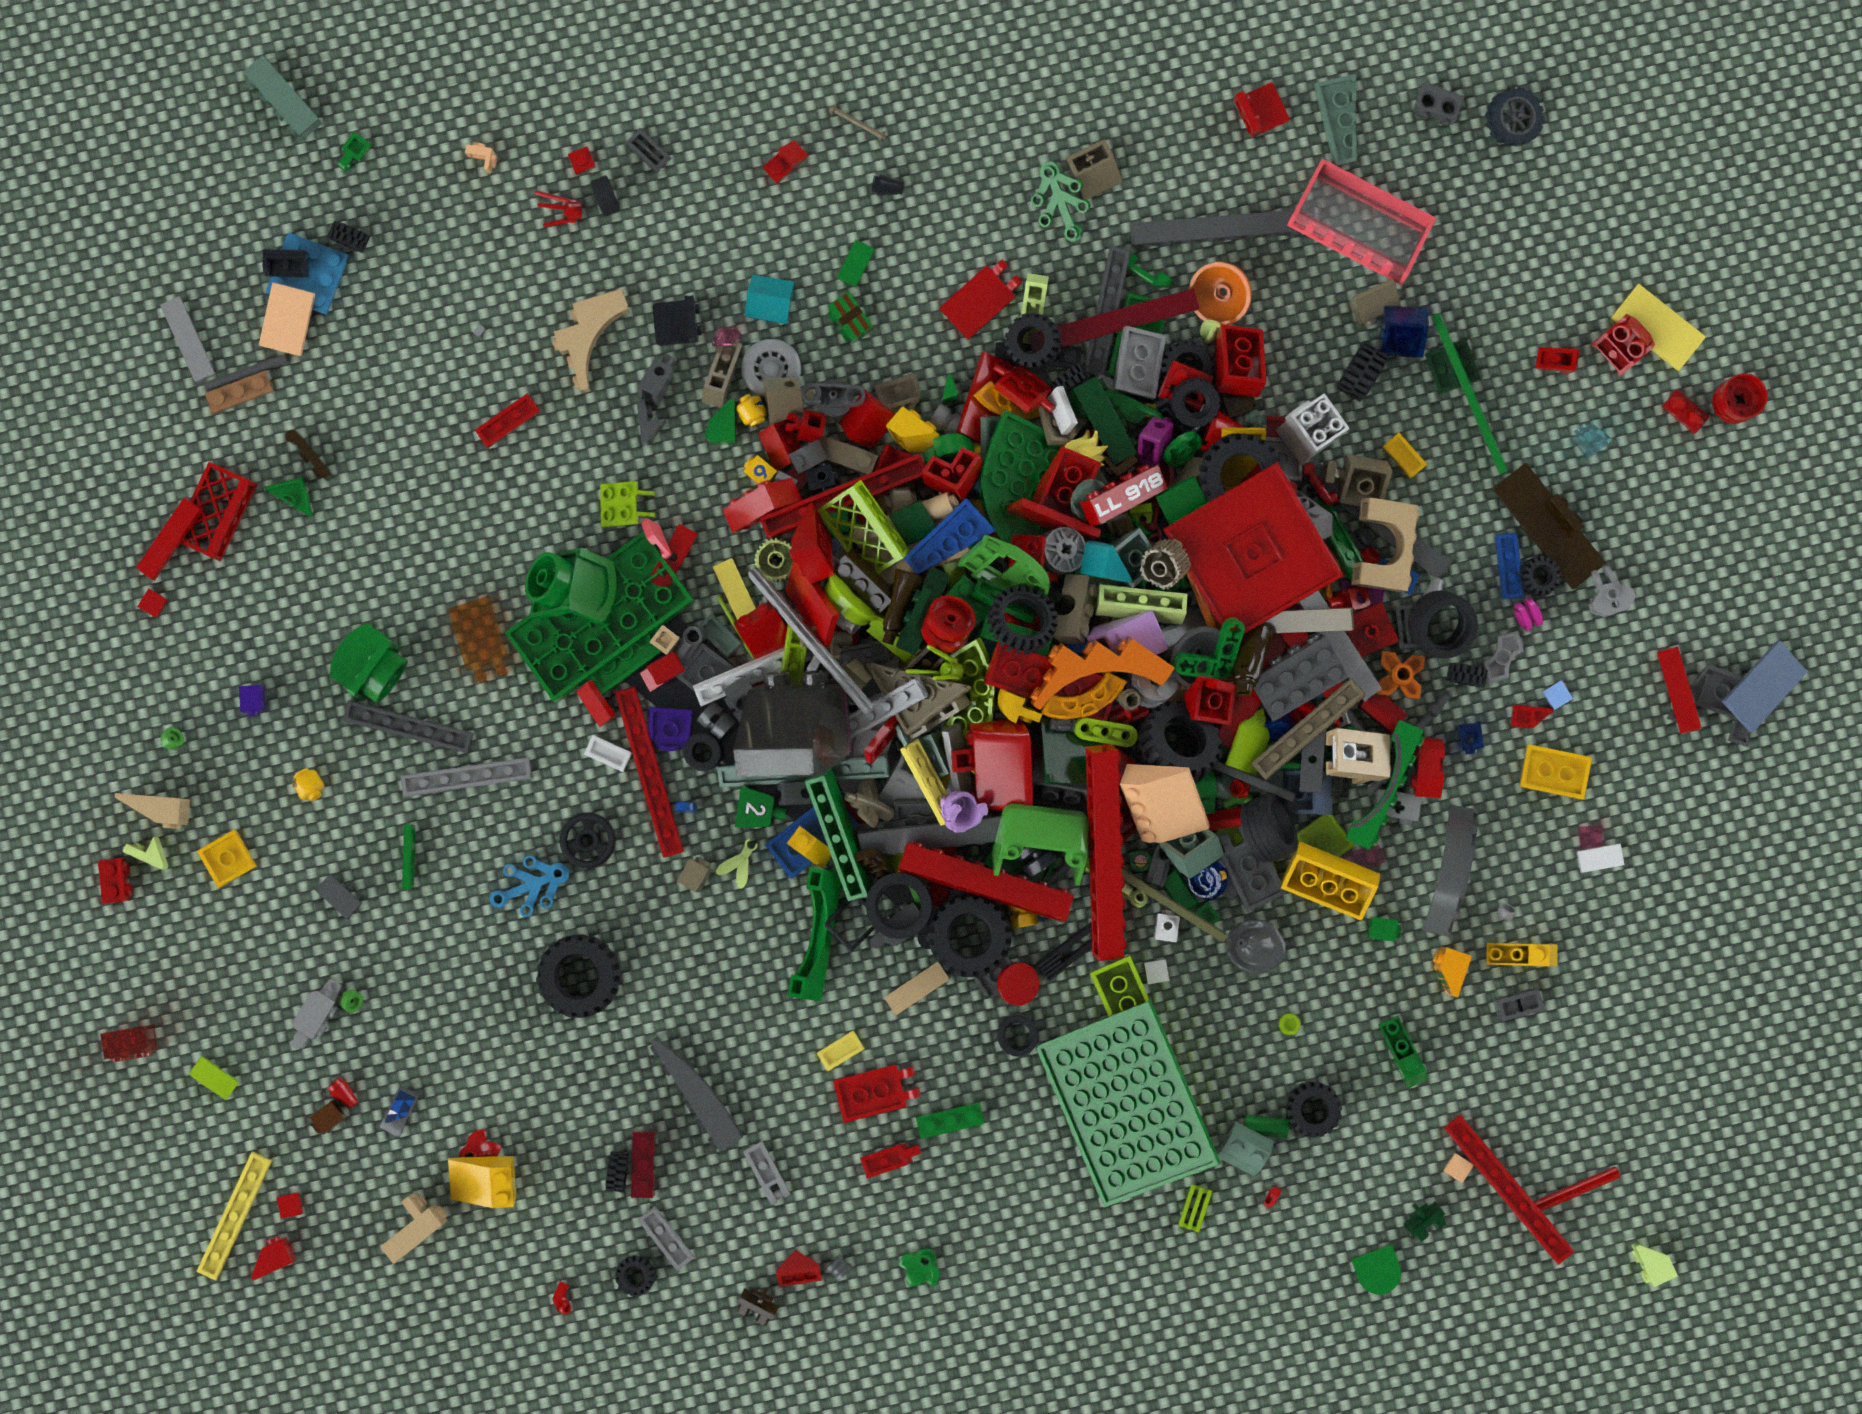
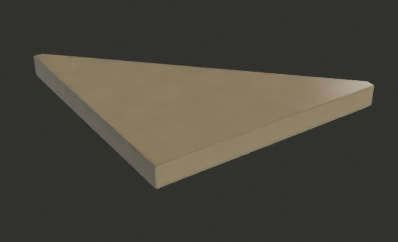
(940, 693)

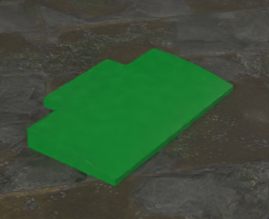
(572, 650)

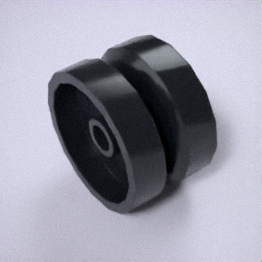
(1039, 859)

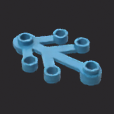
(532, 884)

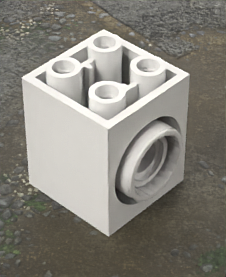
(1312, 428)

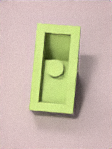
(153, 856)

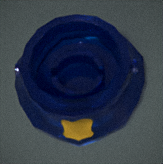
(1209, 882)

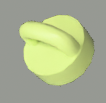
(1209, 330)

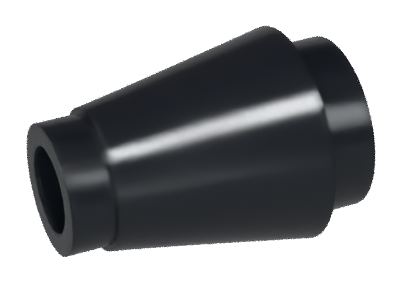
(886, 186)

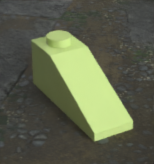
(1034, 298)

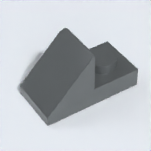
(648, 428)

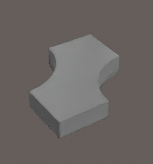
(1507, 648)

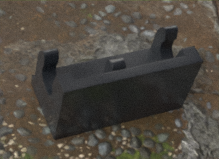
(286, 263)

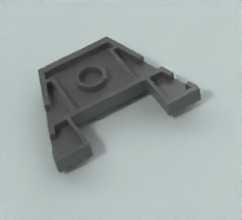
(1708, 692)

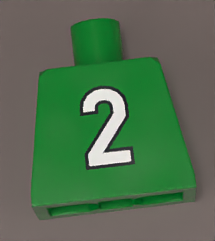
(757, 809)

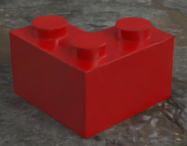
(953, 477)

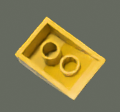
(483, 1181)

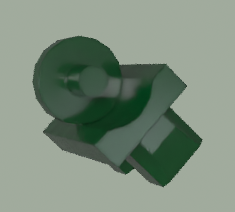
(1423, 1218)

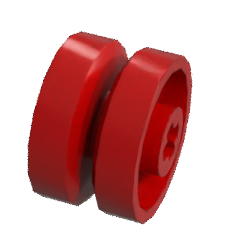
(948, 623)

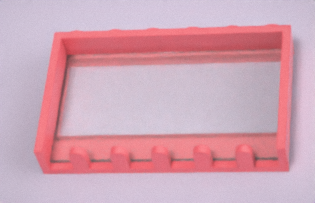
(1361, 221)

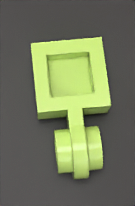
(1128, 894)

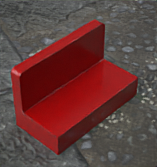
(779, 444)
(1383, 711)

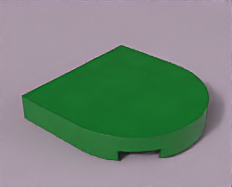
(1378, 1270)

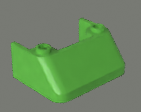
(1042, 829)

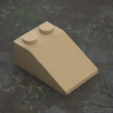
(165, 810)

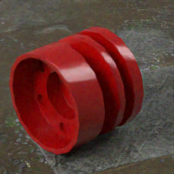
(1750, 394)

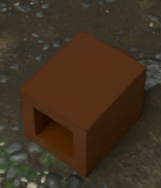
(327, 1117)

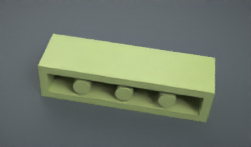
(1126, 601)

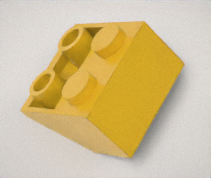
(911, 431)

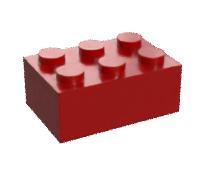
(1240, 360)

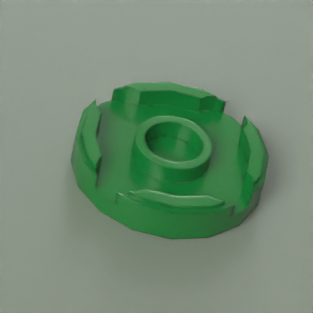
(1182, 449)

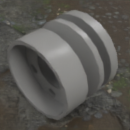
(1073, 552)

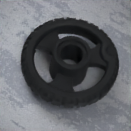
(570, 848)

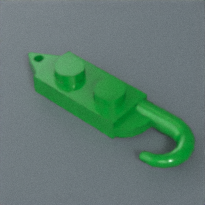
(1132, 409)

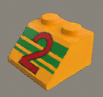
(1451, 969)

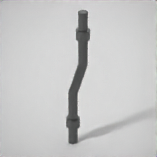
(1432, 711)

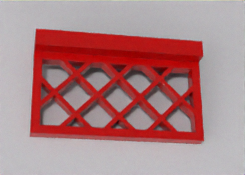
(232, 514)

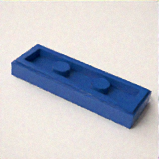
(1509, 565)

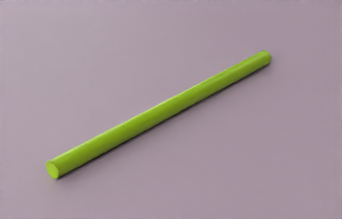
(732, 621)

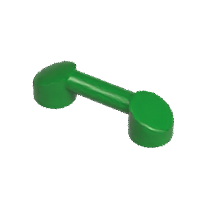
(1160, 280)

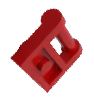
(1179, 372)

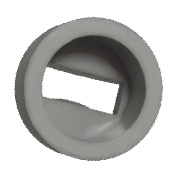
(1506, 912)

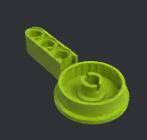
(859, 613)

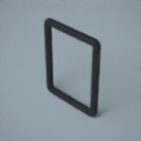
(836, 934)

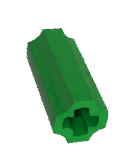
(1268, 1125)

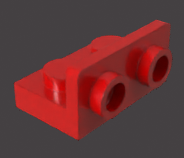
(114, 880)

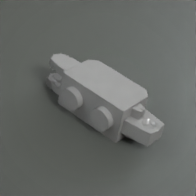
(314, 1014)

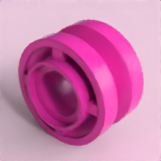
(1528, 614)

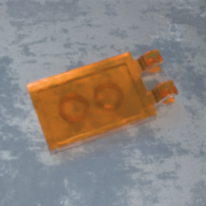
(479, 637)

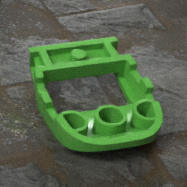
(1023, 572)

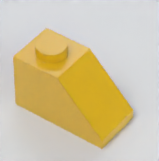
(810, 847)

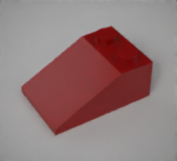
(1062, 478)
(812, 546)

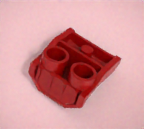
(1624, 343)

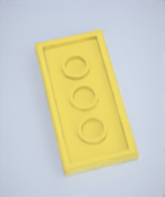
(1672, 335)

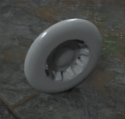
(770, 366)

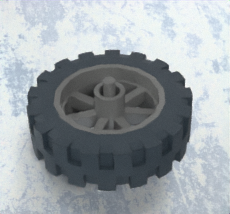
(1533, 115)

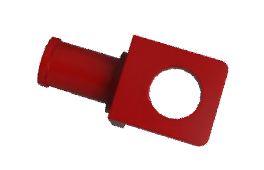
(1348, 599)

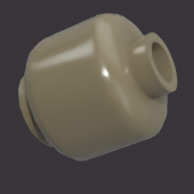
(898, 497)

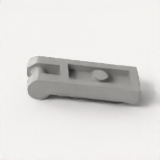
(766, 1172)

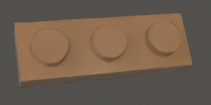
(239, 392)

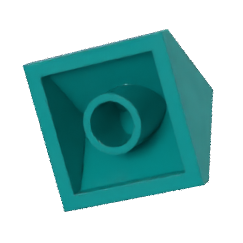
(769, 299)
(1103, 562)

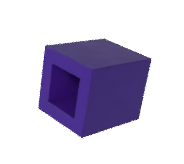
(252, 700)

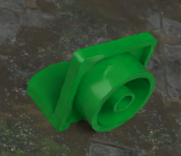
(571, 583)
(368, 663)

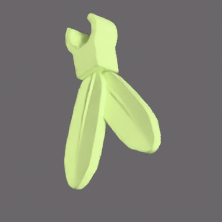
(740, 862)

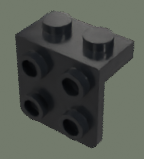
(677, 322)

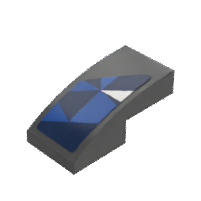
(399, 1111)

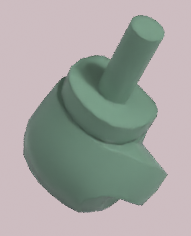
(1223, 786)

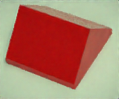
(867, 422)
(1209, 704)

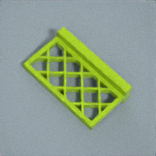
(875, 517)

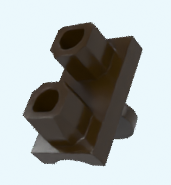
(759, 1303)

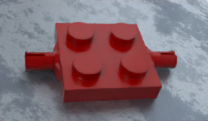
(1023, 388)

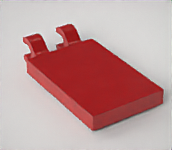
(980, 300)
(873, 1092)

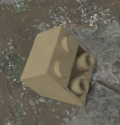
(1095, 168)

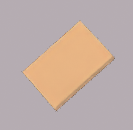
(287, 319)

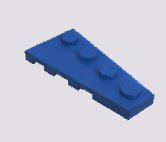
(955, 533)

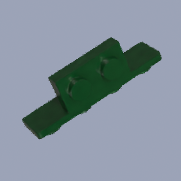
(931, 589)

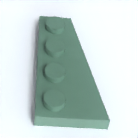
(1338, 112)

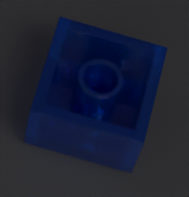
(1403, 331)

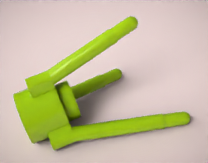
(949, 671)

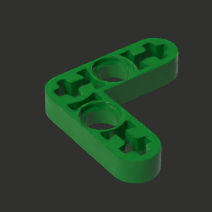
(1215, 661)

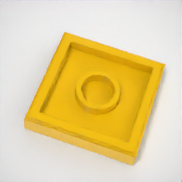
(227, 858)

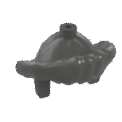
(1255, 946)

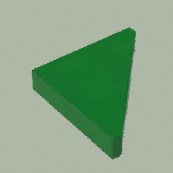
(294, 493)

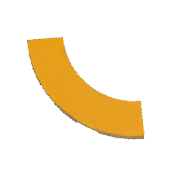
(997, 403)
(1086, 703)

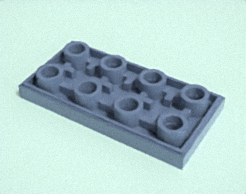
(1764, 686)

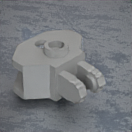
(1606, 594)

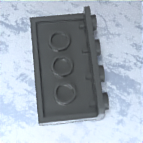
(1299, 676)

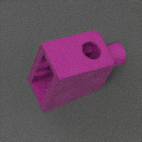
(1156, 432)

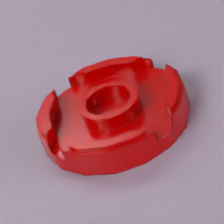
(1018, 983)

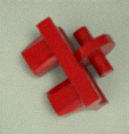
(1120, 715)

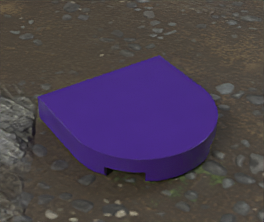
(670, 727)

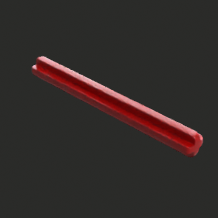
(1578, 1189)

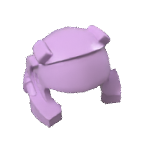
(961, 811)

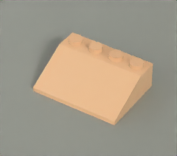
(1163, 802)

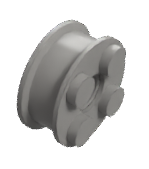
(1151, 695)

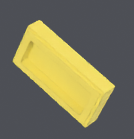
(840, 1050)

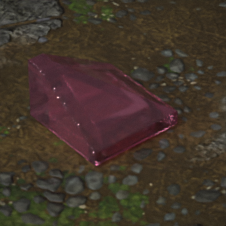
(726, 336)
(1590, 836)

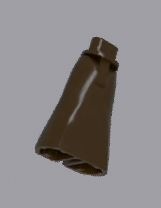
(903, 591)
(1251, 659)

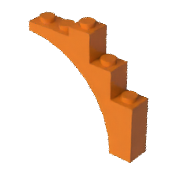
(1069, 666)

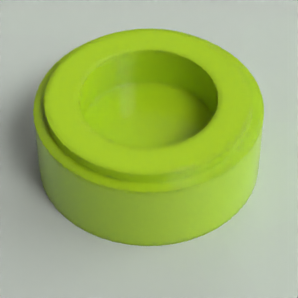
(1289, 1024)

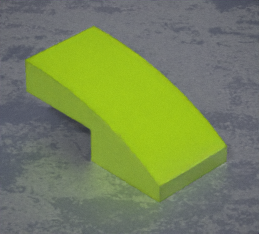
(213, 1077)

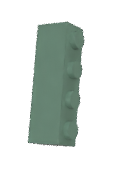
(282, 97)

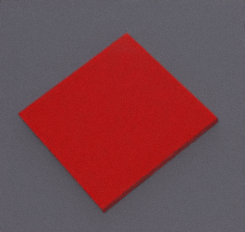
(1254, 550)

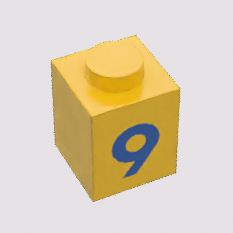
(759, 470)

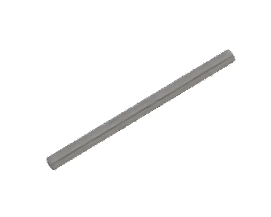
(811, 641)

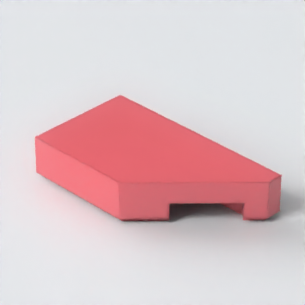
(655, 536)

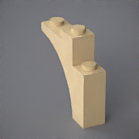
(579, 340)

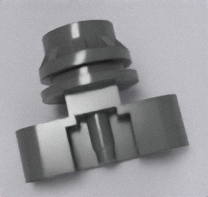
(833, 405)

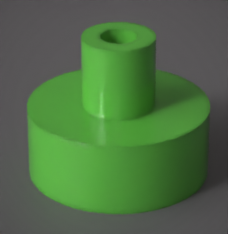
(172, 738)
(351, 1001)

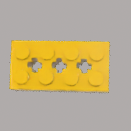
(1330, 881)

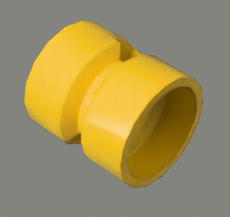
(1021, 918)

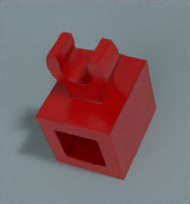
(809, 426)

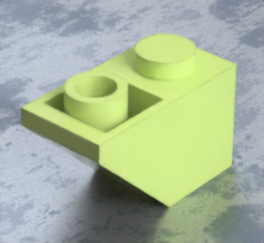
(1655, 1265)

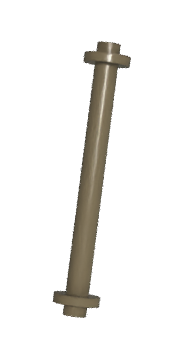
(833, 109)

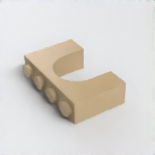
(1401, 520)

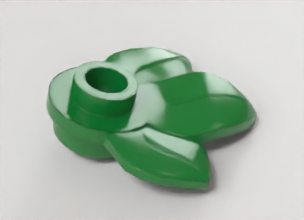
(918, 1270)

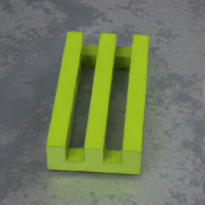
(1203, 1210)

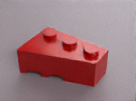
(767, 498)

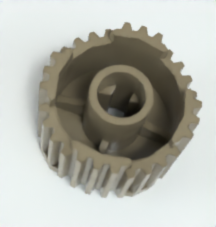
(1165, 563)

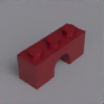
(643, 1163)

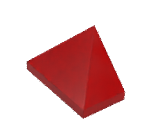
(798, 1270)

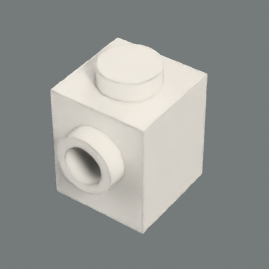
(1166, 926)

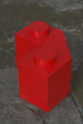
(1428, 774)

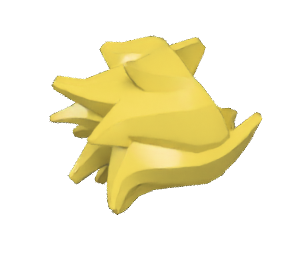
(1088, 447)

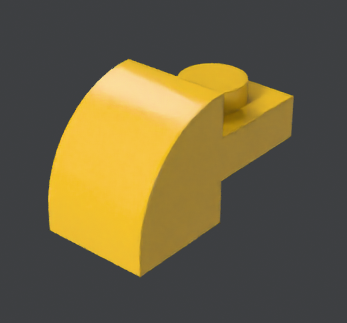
(1012, 706)

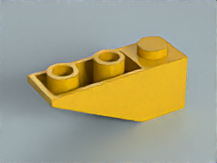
(1522, 954)

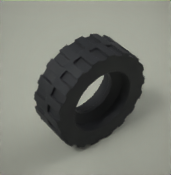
(1206, 414)

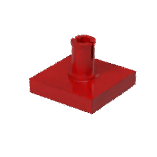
(1372, 630)

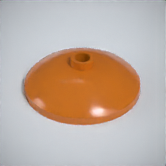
(1212, 302)

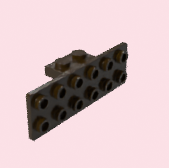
(1549, 525)

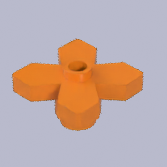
(1408, 685)

